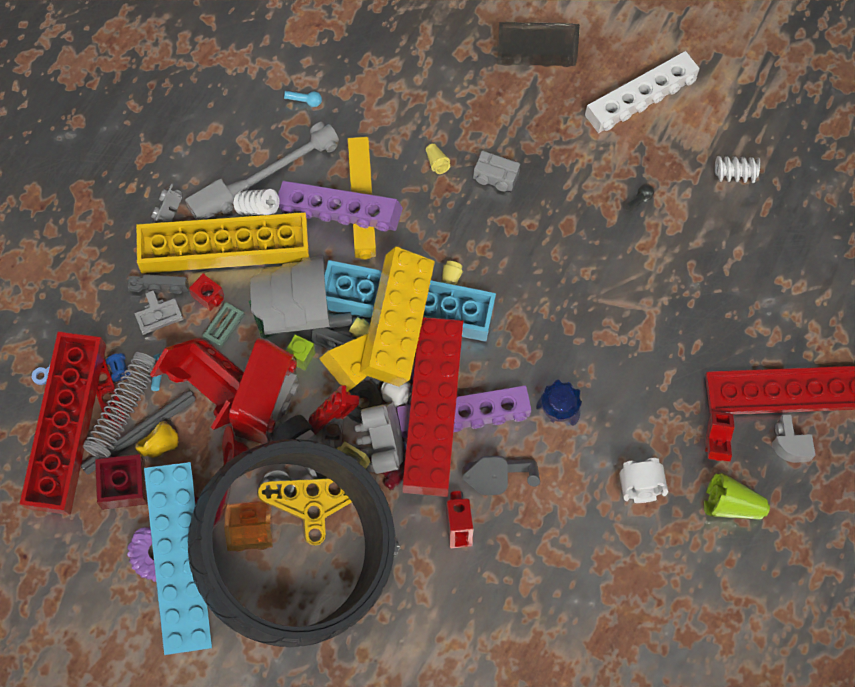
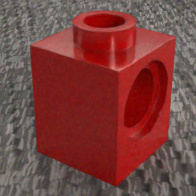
(203, 285)

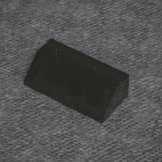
(537, 44)

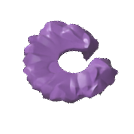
(139, 554)

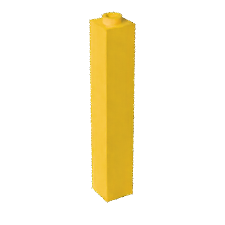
(361, 183)

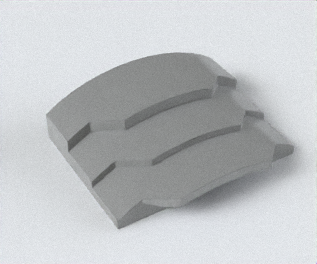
(291, 296)

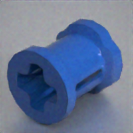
(117, 366)

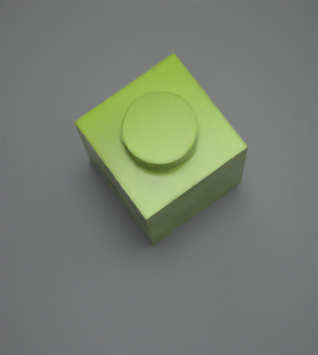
(302, 350)

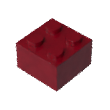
(120, 482)

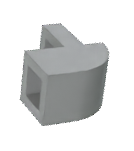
(790, 446)

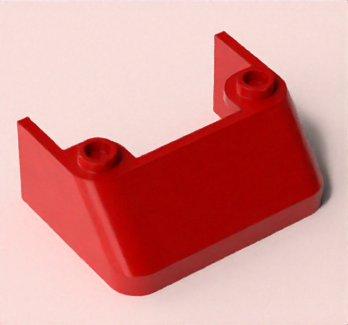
(206, 370)
(259, 391)

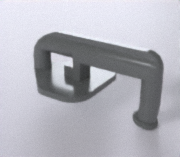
(490, 473)

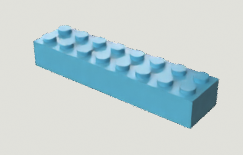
(356, 287)
(180, 604)

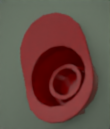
(230, 447)

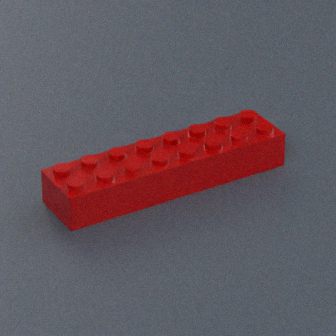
(433, 408)
(63, 423)

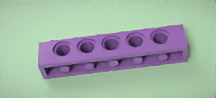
(385, 220)
(516, 397)

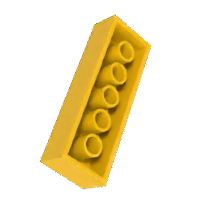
(397, 317)

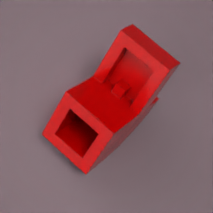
(719, 436)

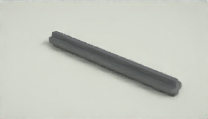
(143, 428)

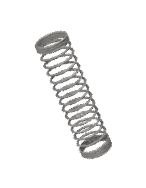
(99, 449)

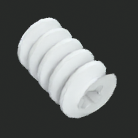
(737, 168)
(256, 202)

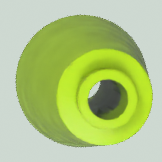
(734, 500)

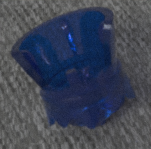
(561, 402)

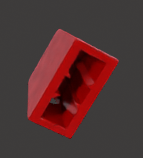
(459, 521)

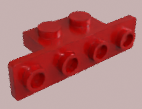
(336, 406)

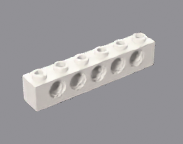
(681, 65)

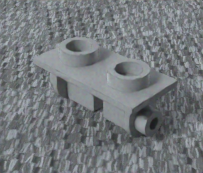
(168, 199)

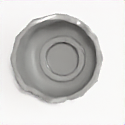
(277, 475)

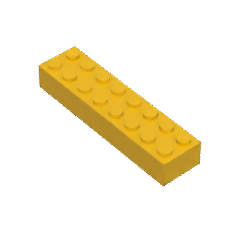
(222, 242)

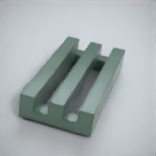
(214, 339)

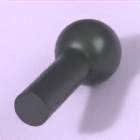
(645, 192)

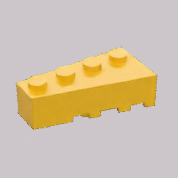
(345, 362)

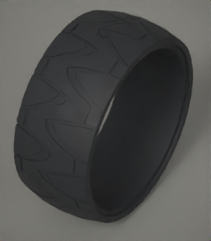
(376, 525)

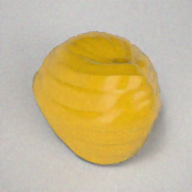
(158, 441)

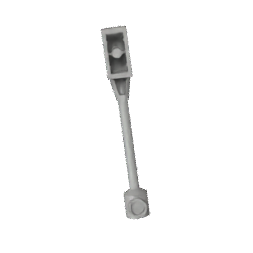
(220, 197)

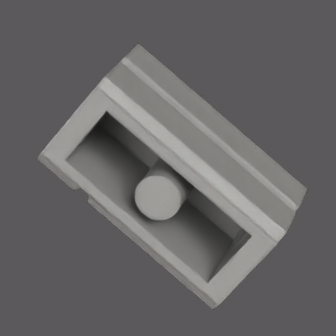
(496, 171)

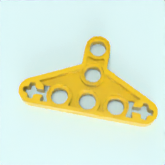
(301, 502)

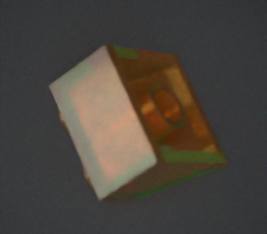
(248, 526)

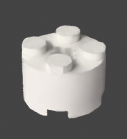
(643, 480)

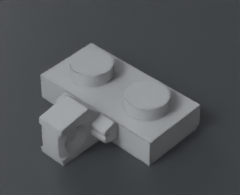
(157, 314)

